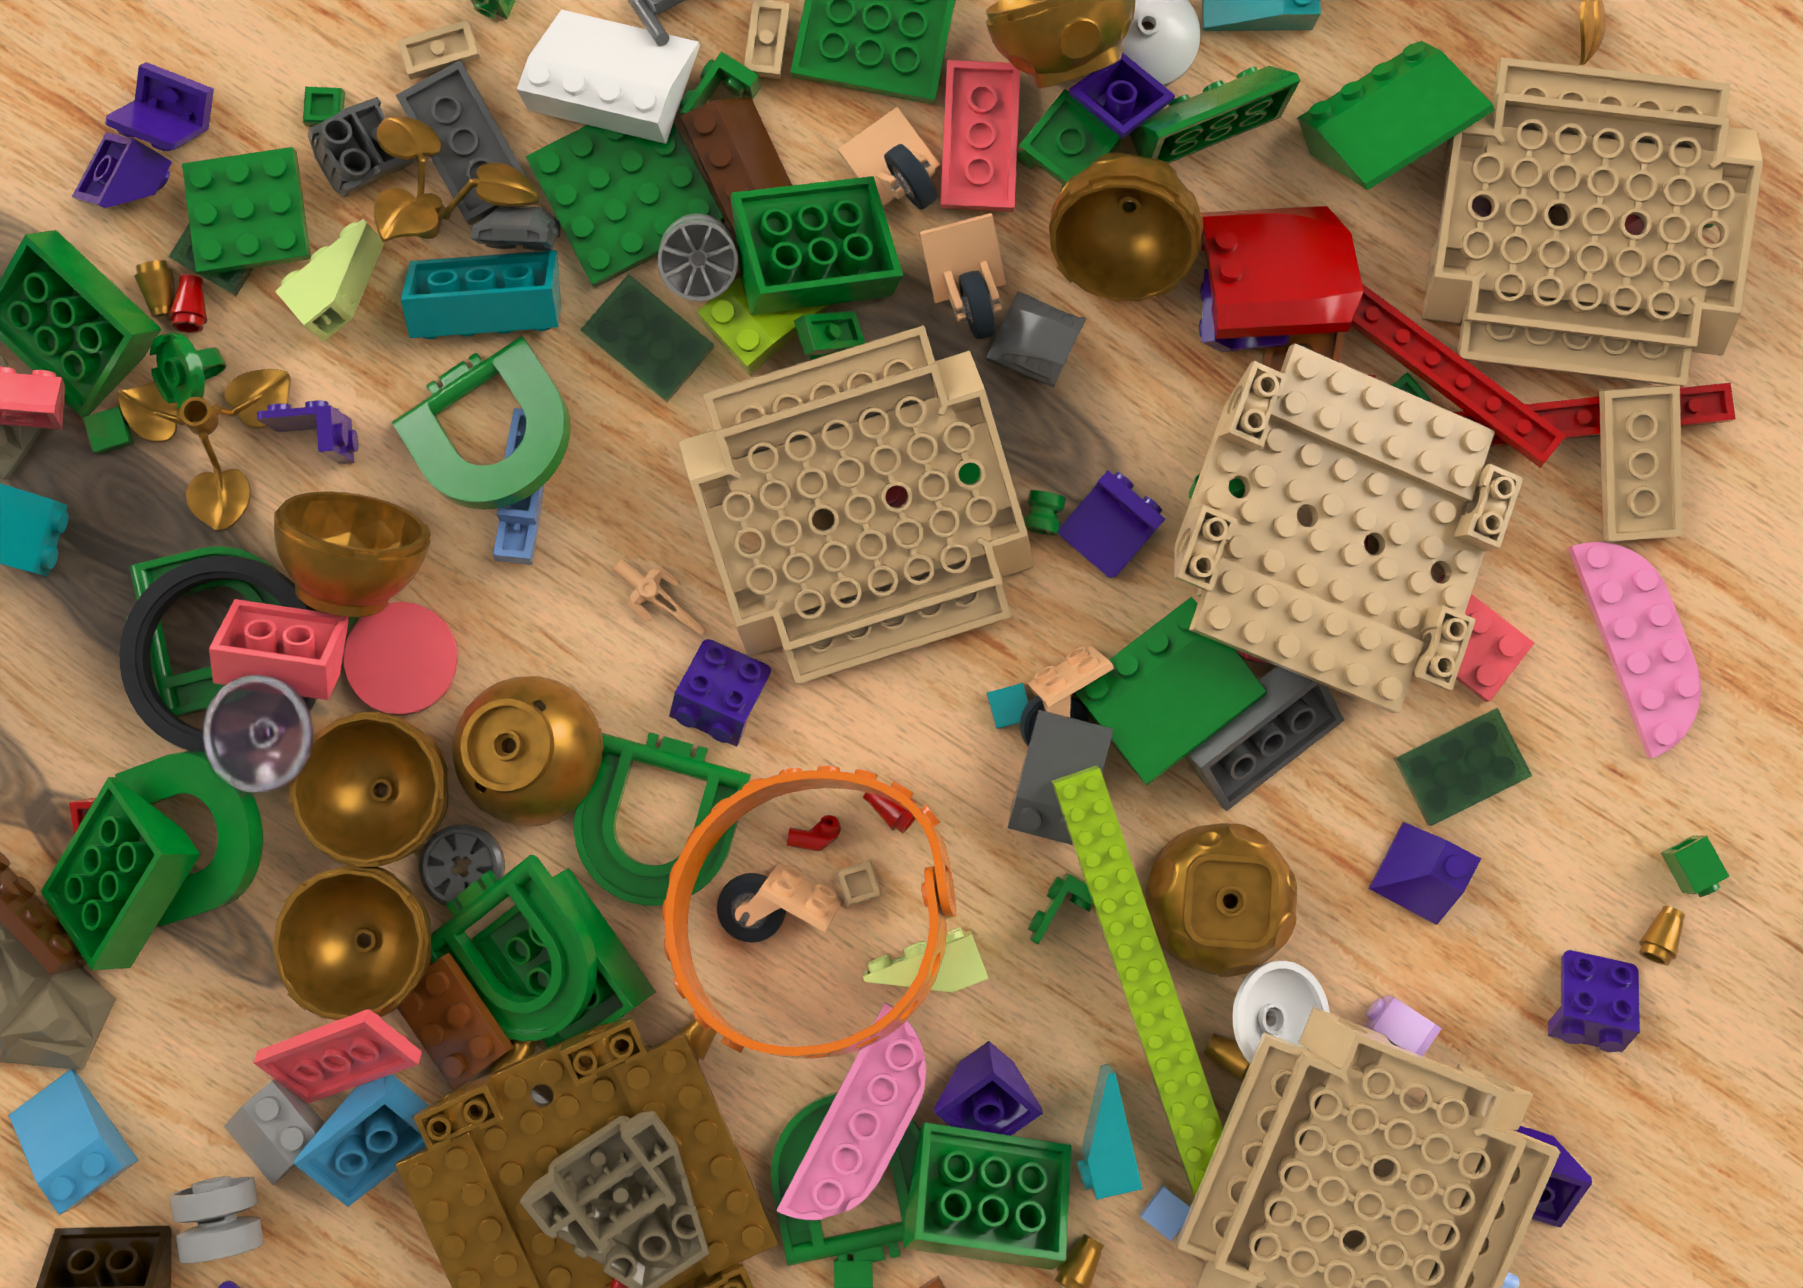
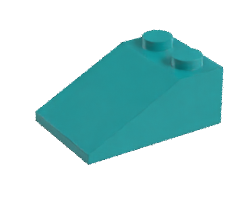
(1260, 15)
(30, 530)
(1107, 1146)

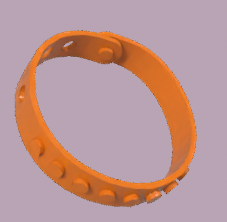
(937, 895)

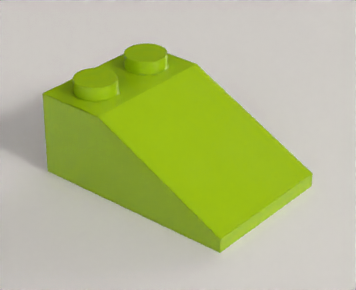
(747, 336)

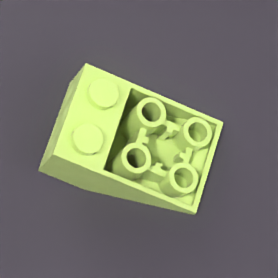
(333, 283)
(958, 969)

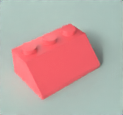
(31, 399)
(281, 643)

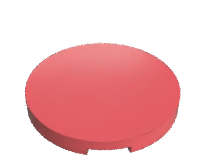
(401, 658)

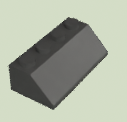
(1265, 736)

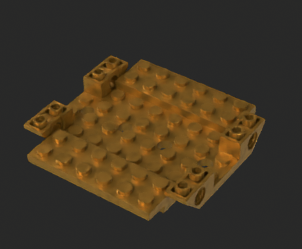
(497, 1141)

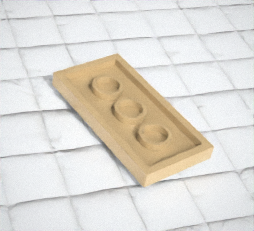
(1641, 463)

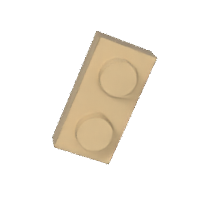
(767, 38)
(438, 49)

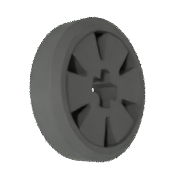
(439, 860)

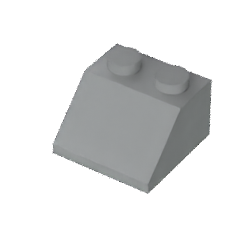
(274, 1129)

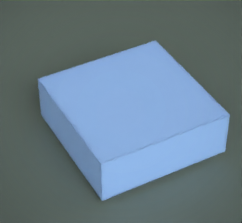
(1165, 1212)

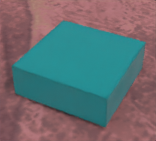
(1007, 705)

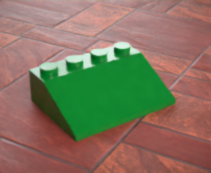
(1215, 114)
(1393, 115)
(814, 245)
(70, 320)
(1169, 693)
(118, 876)
(525, 965)
(989, 1197)

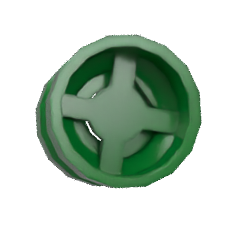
(1043, 515)

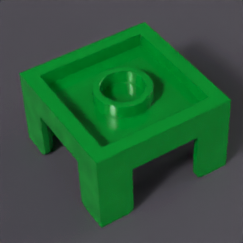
(1067, 140)

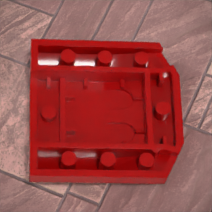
(1280, 272)

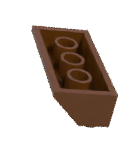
(734, 149)

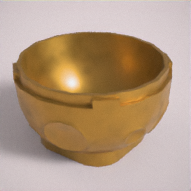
(1059, 37)
(1122, 245)
(339, 798)
(1189, 890)
(322, 949)

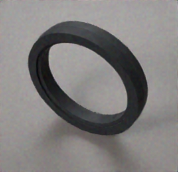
(146, 615)

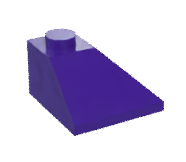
(1122, 95)
(122, 172)
(1424, 873)
(988, 1094)
(1565, 1185)

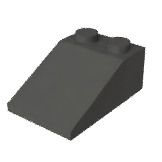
(1054, 751)

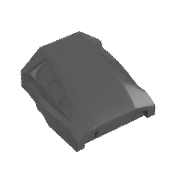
(350, 150)
(517, 226)
(1035, 339)

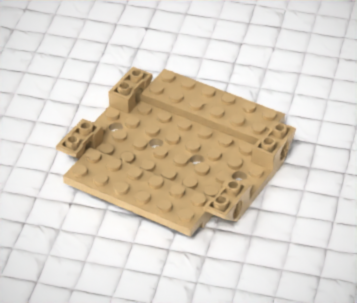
(1590, 290)
(837, 441)
(1362, 466)
(1303, 1157)

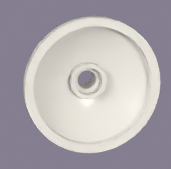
(1171, 45)
(1284, 995)

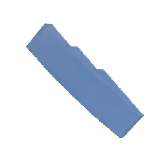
(518, 521)

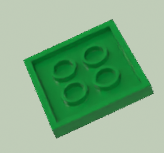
(246, 211)

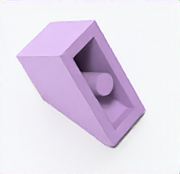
(1401, 1025)

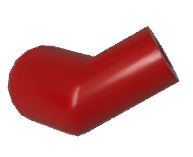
(816, 838)

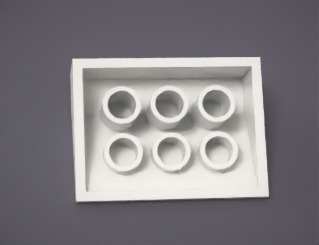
(607, 76)

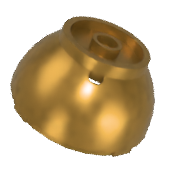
(348, 550)
(553, 755)

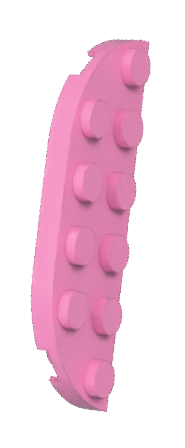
(1641, 641)
(860, 1127)

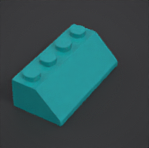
(482, 294)

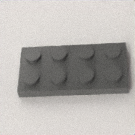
(465, 129)

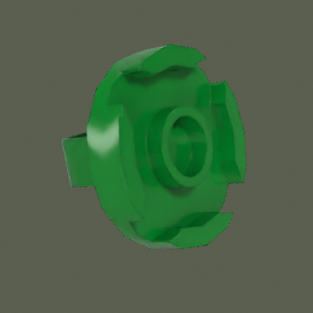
(181, 368)

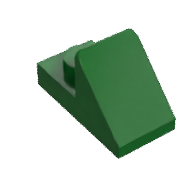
(828, 333)

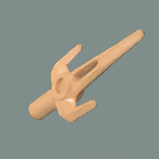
(648, 589)

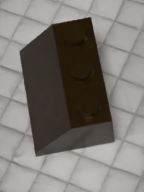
(108, 1258)

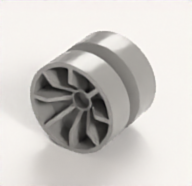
(698, 257)
(215, 1209)

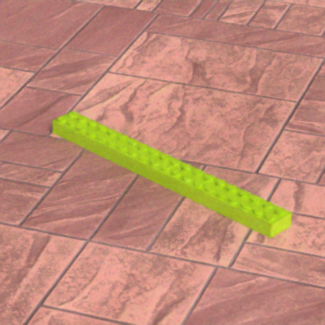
(1141, 968)

